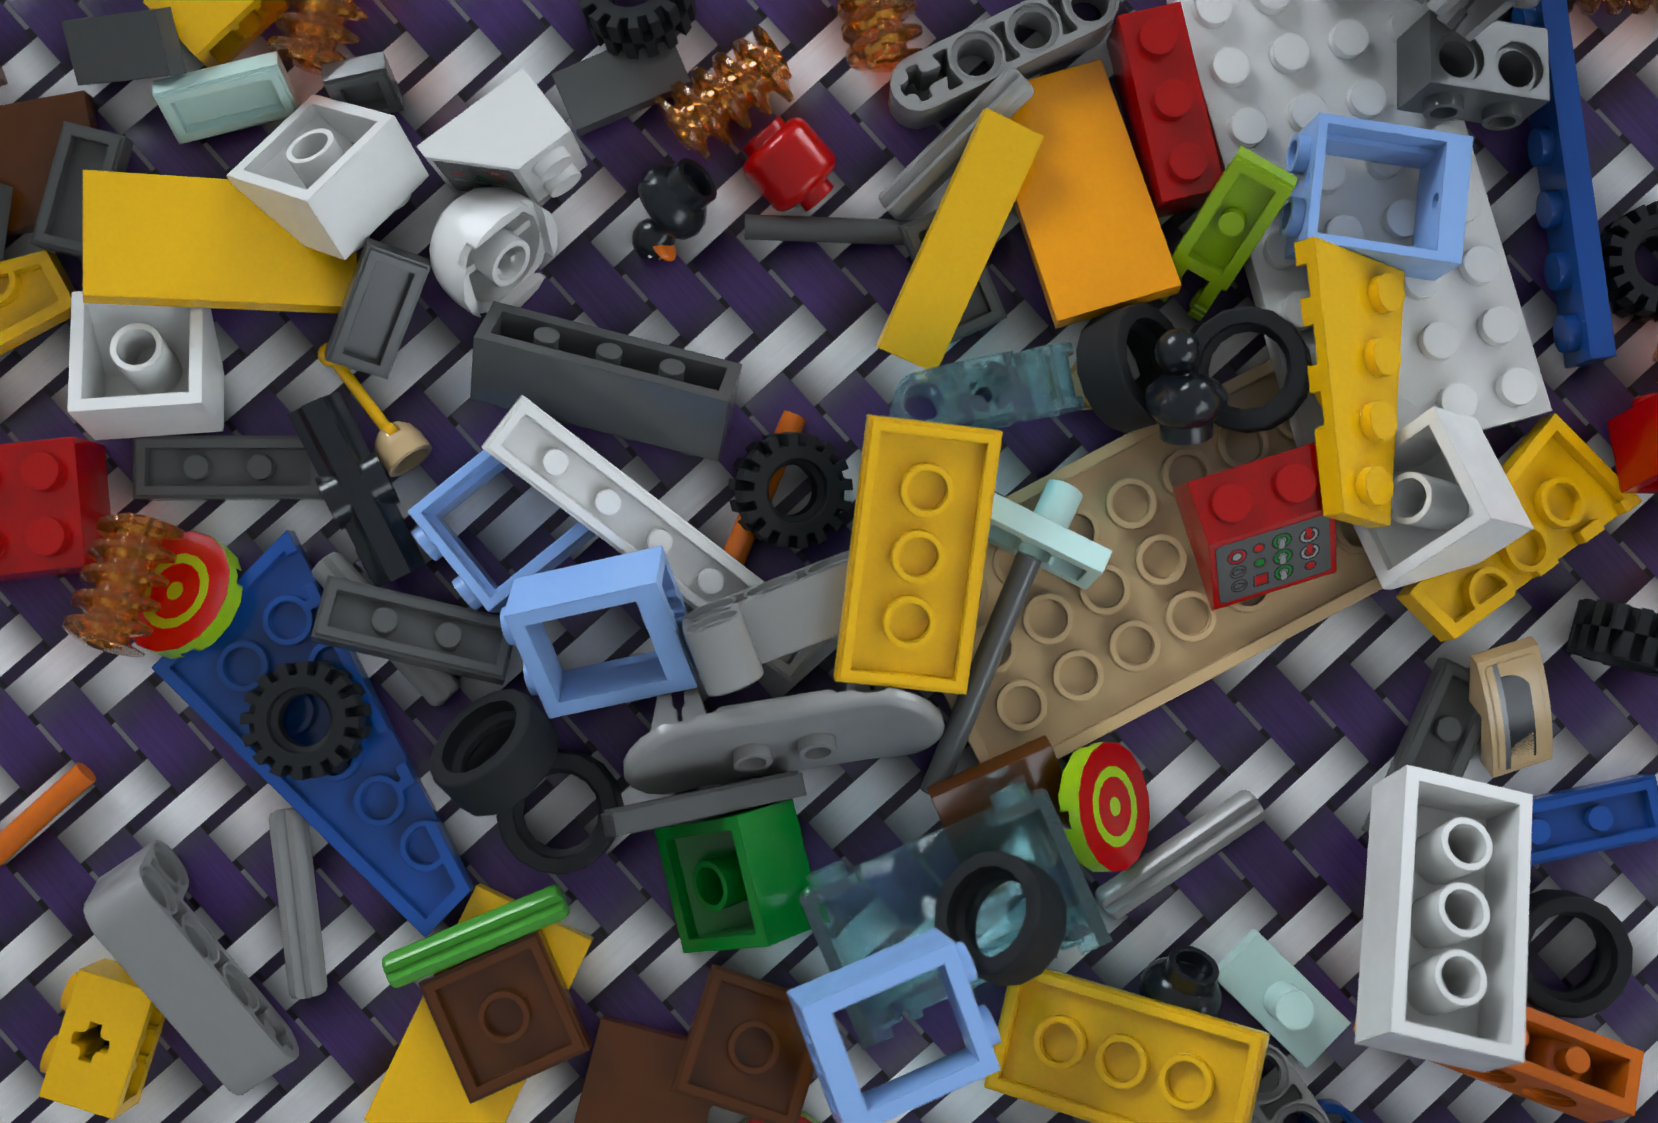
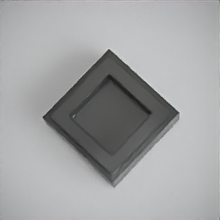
(364, 83)

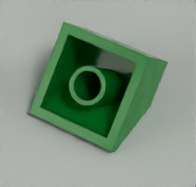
(736, 877)

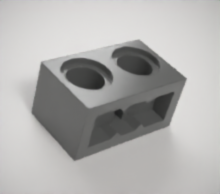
(1486, 81)

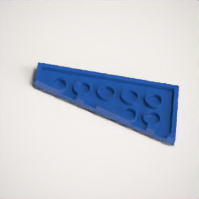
(366, 811)

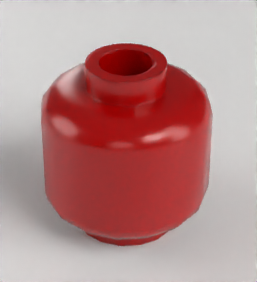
(789, 164)

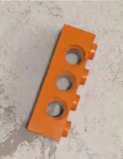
(1570, 1070)

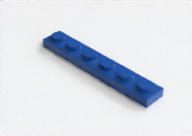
(1567, 200)

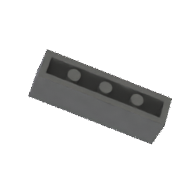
(605, 380)

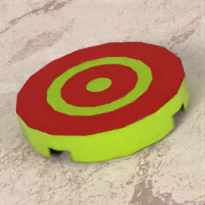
(197, 600)
(1105, 806)

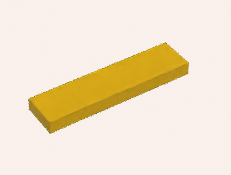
(960, 240)

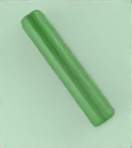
(475, 936)

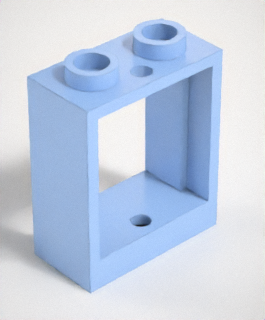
(1441, 194)
(440, 540)
(588, 587)
(821, 997)

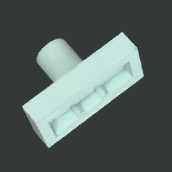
(1047, 534)
(1280, 998)

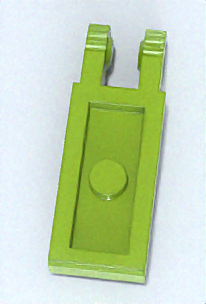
(1231, 225)

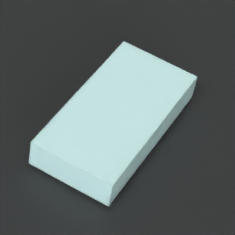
(226, 97)

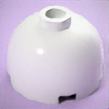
(491, 247)

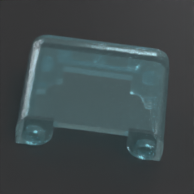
(896, 896)

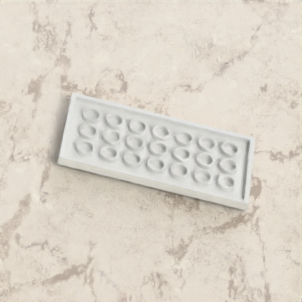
(1262, 81)

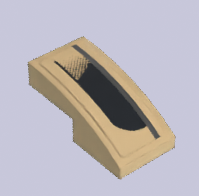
(1515, 707)

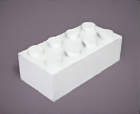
(1446, 921)

